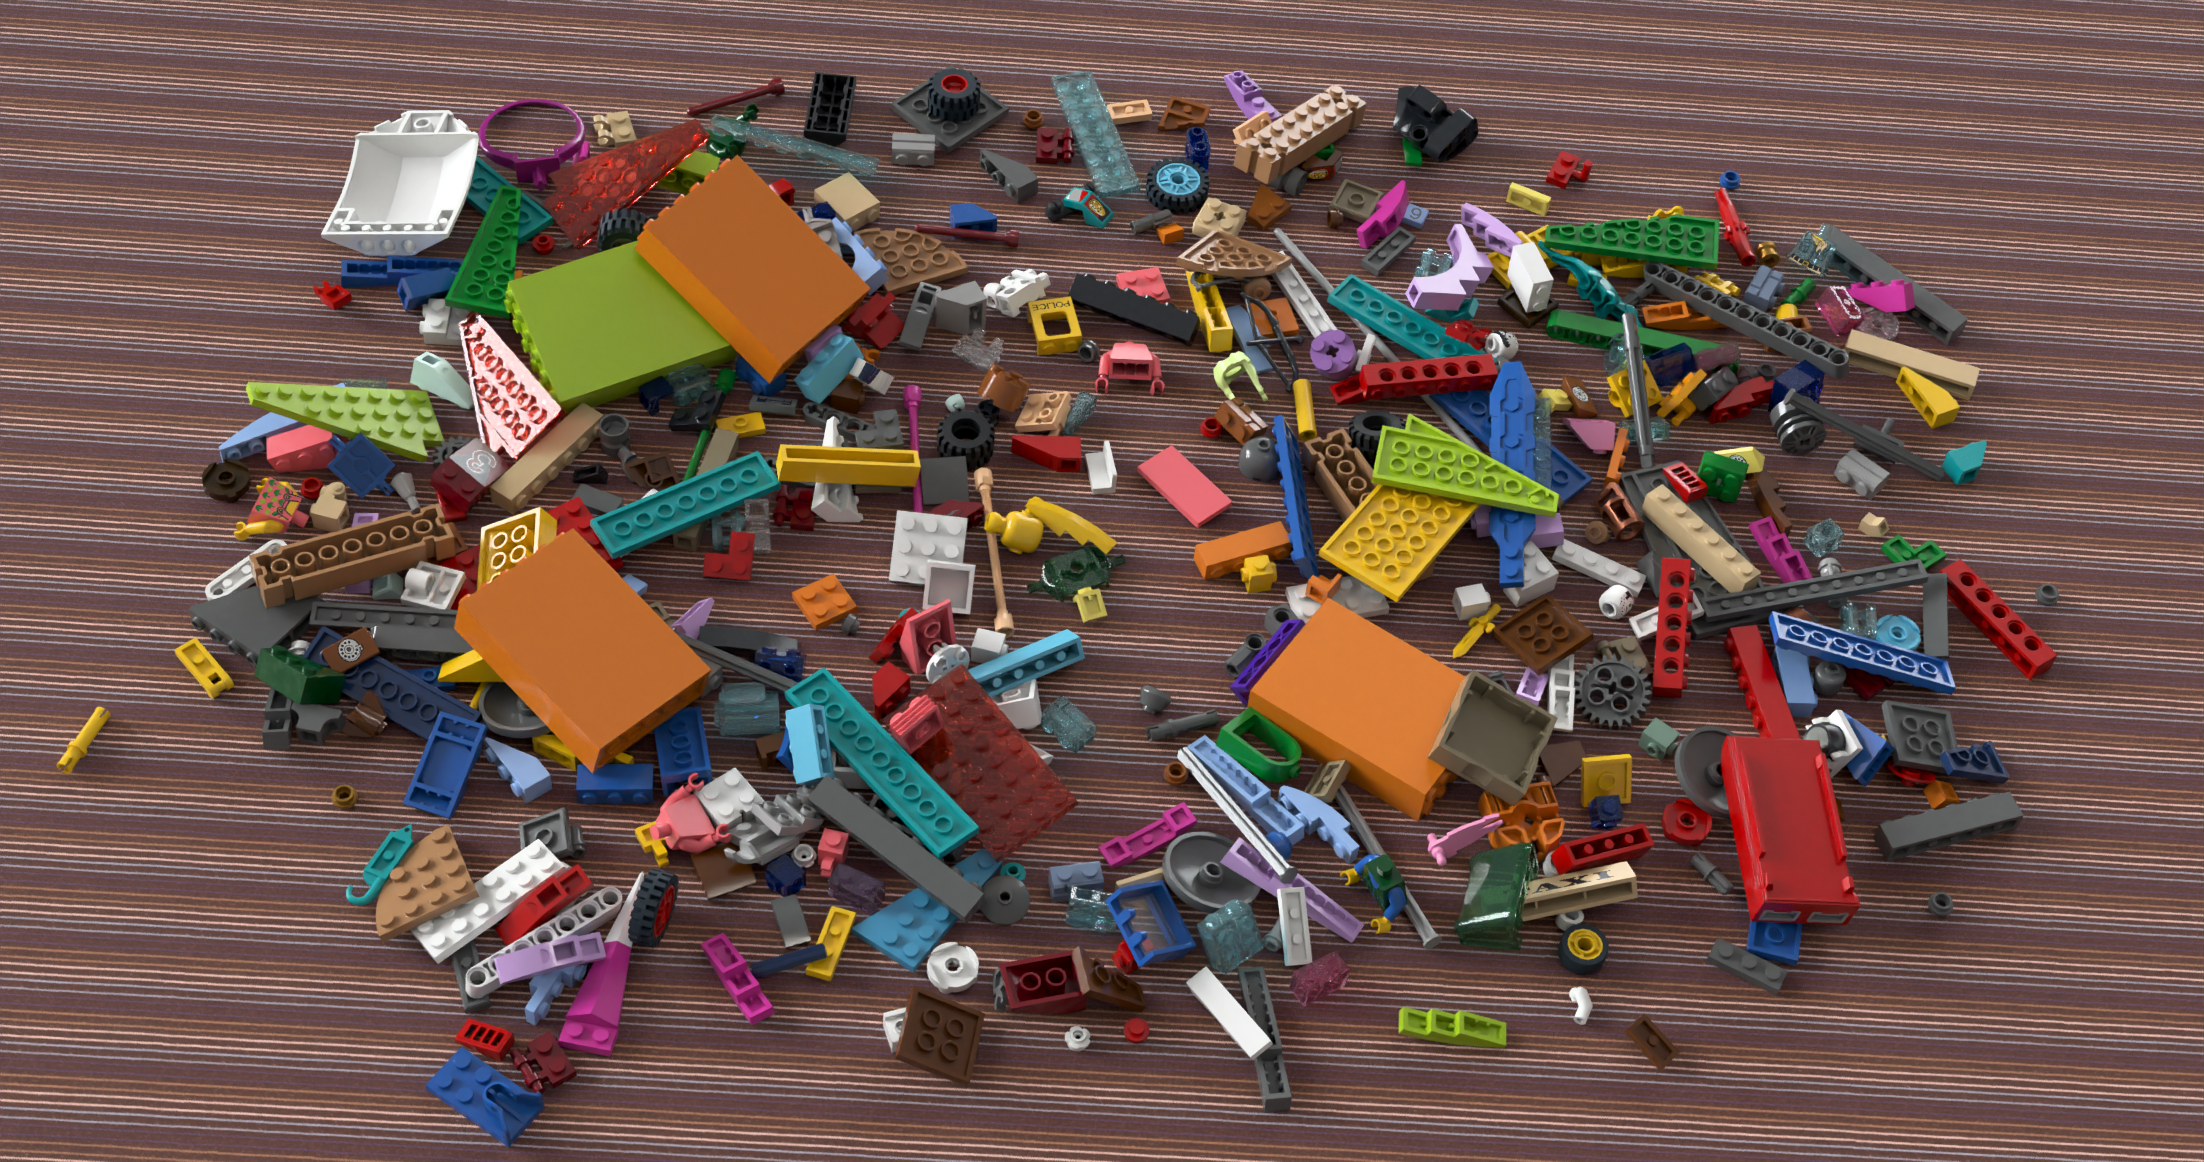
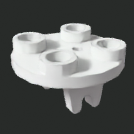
(946, 660)

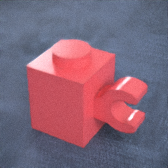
(832, 850)

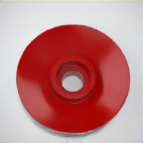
(1910, 776)

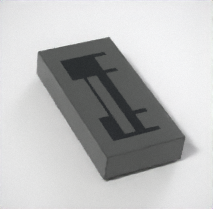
(773, 405)

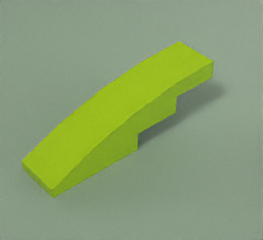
(1450, 1028)

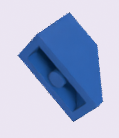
(972, 217)

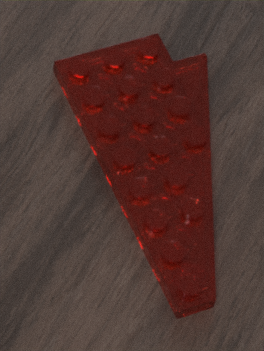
(617, 179)

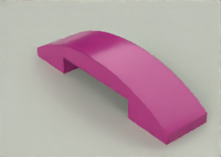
(1150, 838)

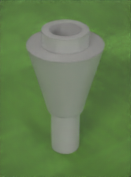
(404, 486)

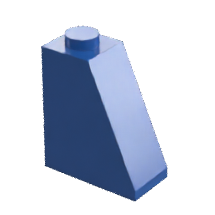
(417, 289)
(1871, 757)

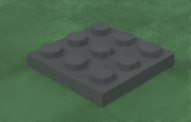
(1918, 735)

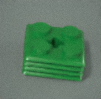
(1722, 476)

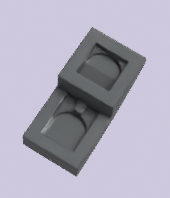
(790, 921)

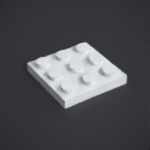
(925, 538)

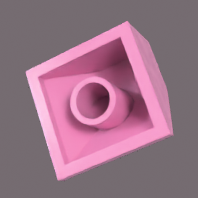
(1593, 433)

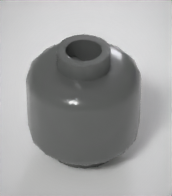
(1829, 677)

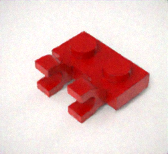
(1465, 332)

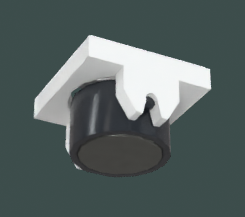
(1833, 740)

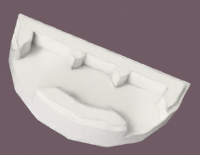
(1365, 354)

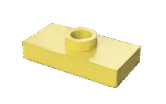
(1528, 199)

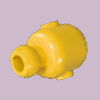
(1017, 531)

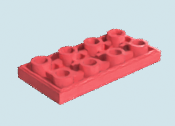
(1184, 486)

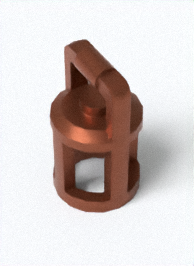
(1616, 507)

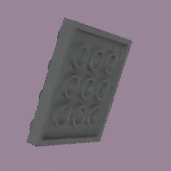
(948, 134)

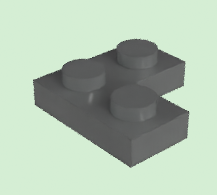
(885, 436)

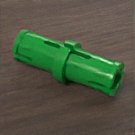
(1799, 294)

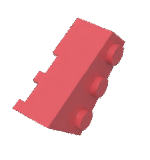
(302, 449)

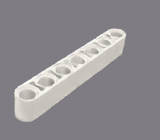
(549, 931)

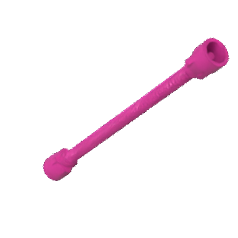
(912, 400)

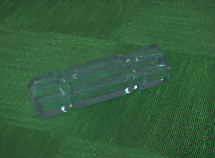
(365, 383)

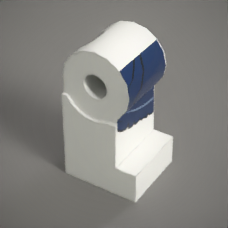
(871, 376)

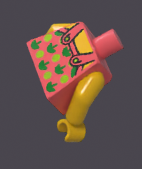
(273, 510)

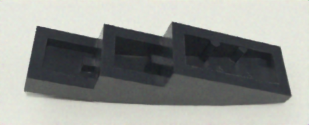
(744, 641)

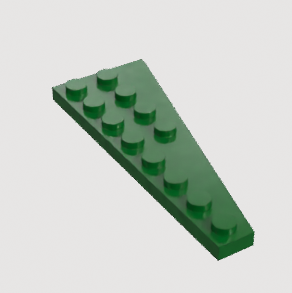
(490, 259)

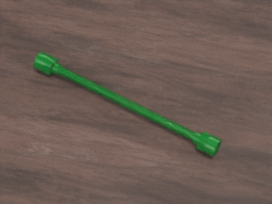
(725, 382)

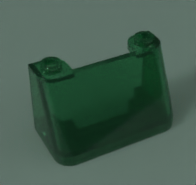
(1497, 896)

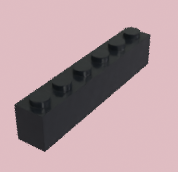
(1134, 309)

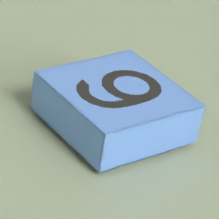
(1415, 216)

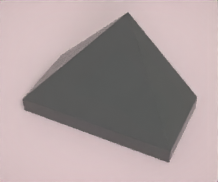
(1651, 567)

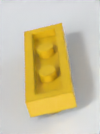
(834, 937)

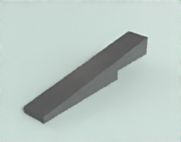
(1269, 1064)

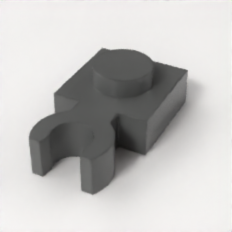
(999, 992)

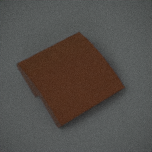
(719, 873)

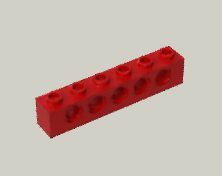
(1428, 376)
(1997, 621)
(1666, 683)

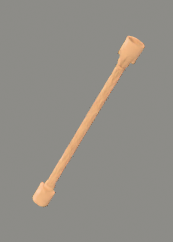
(1003, 621)

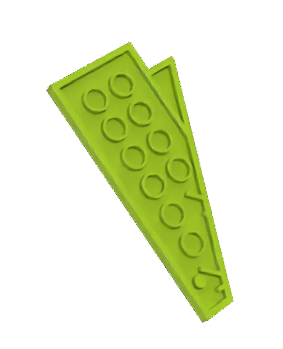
(1443, 466)

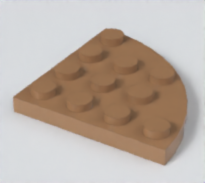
(1231, 257)
(911, 258)
(424, 885)

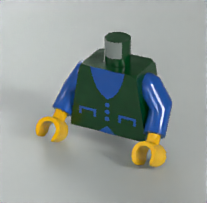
(1384, 884)

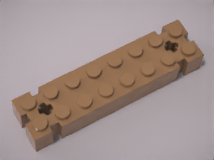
(1299, 134)
(1342, 474)
(352, 555)

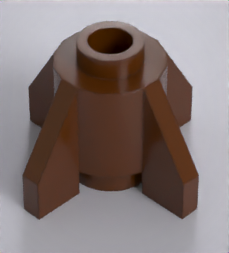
(367, 719)

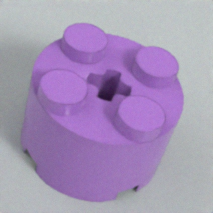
(1334, 342)

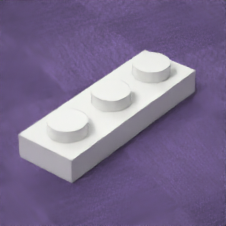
(1645, 624)
(1294, 926)

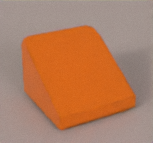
(1170, 233)
(1940, 794)

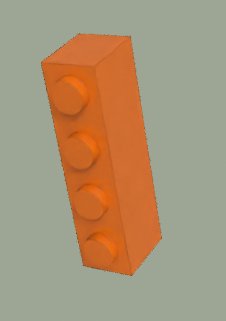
(1229, 552)

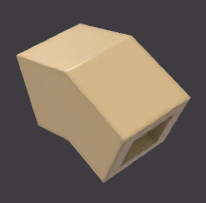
(1873, 525)

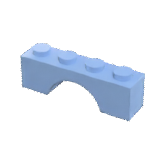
(868, 269)

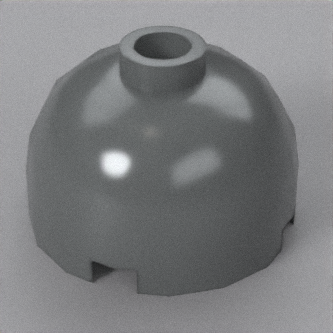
(1259, 459)

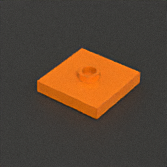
(1282, 312)

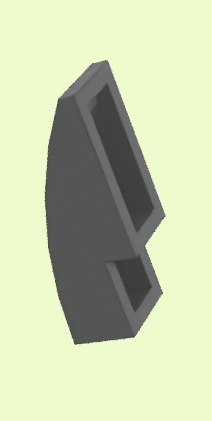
(278, 721)

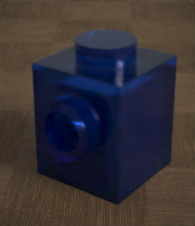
(1605, 811)
(785, 876)

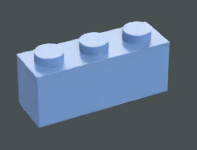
(1795, 681)

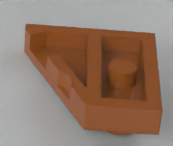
(1183, 115)

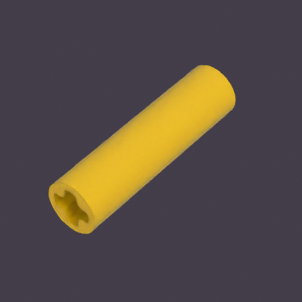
(1304, 409)

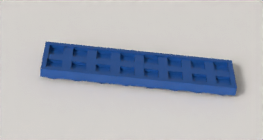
(1296, 499)

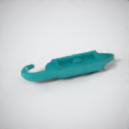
(382, 863)

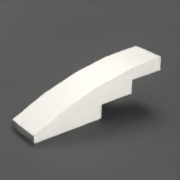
(1562, 694)

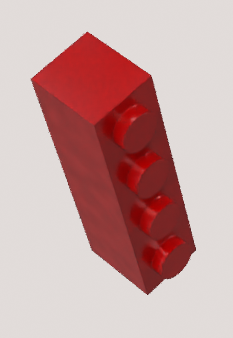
(1602, 849)

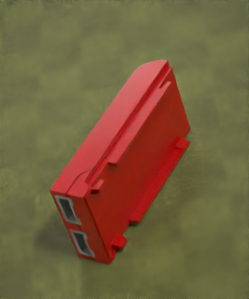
(1787, 831)

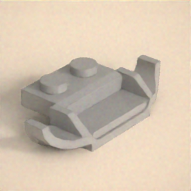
(759, 843)

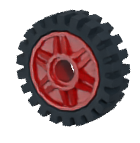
(653, 907)

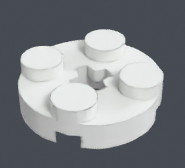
(952, 981)

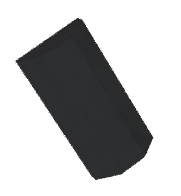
(830, 108)

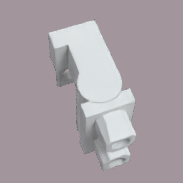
(1016, 291)

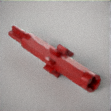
(1736, 229)

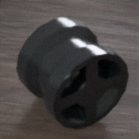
(989, 410)

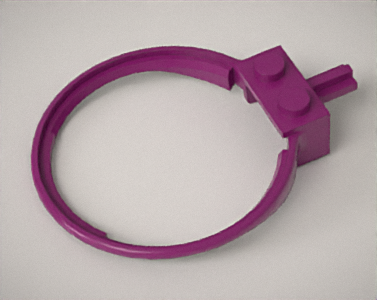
(538, 168)

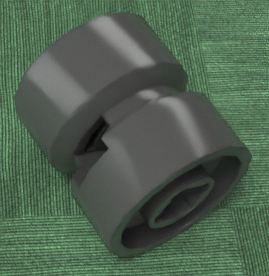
(1291, 181)
(614, 434)

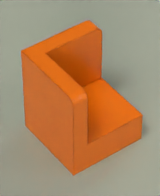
(1322, 588)

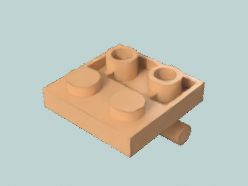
(1045, 413)

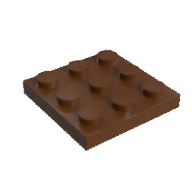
(1542, 634)
(939, 1036)

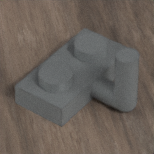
(1886, 429)

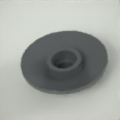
(1008, 911)

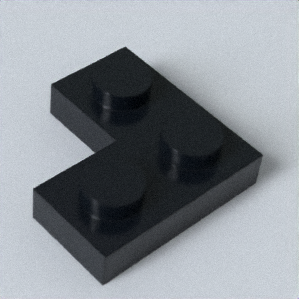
(700, 417)

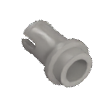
(1273, 940)

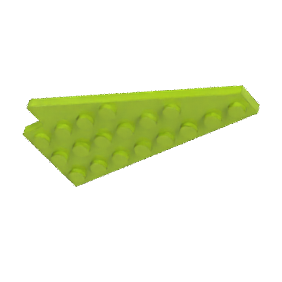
(388, 417)

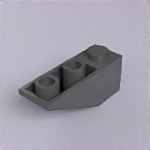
(1012, 176)

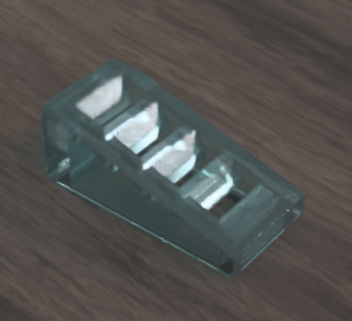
(1080, 412)

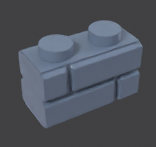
(1764, 288)
(1080, 875)

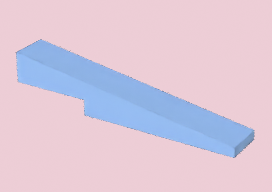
(1247, 790)

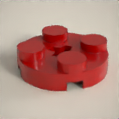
(1682, 833)

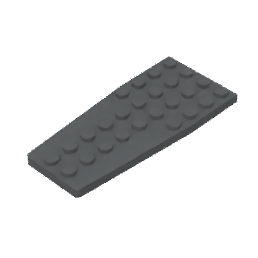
(1635, 487)

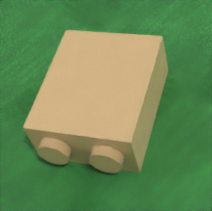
(849, 200)

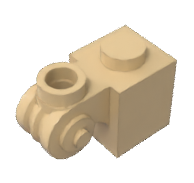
(331, 508)

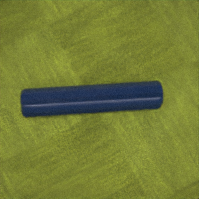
(789, 960)

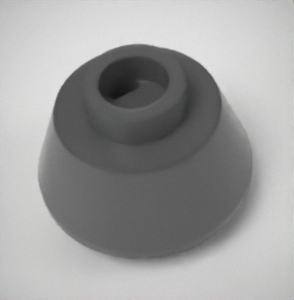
(1154, 699)

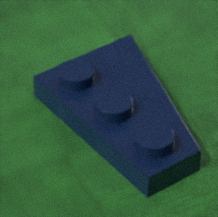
(1975, 763)

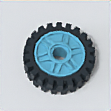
(1177, 185)

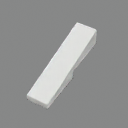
(1229, 1013)

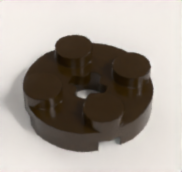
(226, 491)

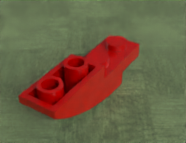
(1741, 399)
(544, 904)

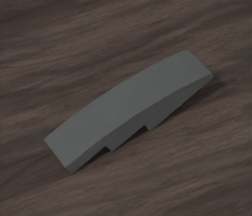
(1936, 616)

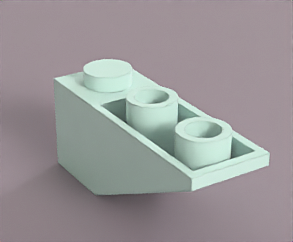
(440, 378)

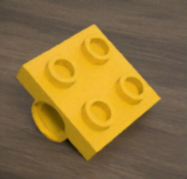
(1620, 390)

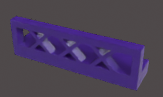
(1265, 658)

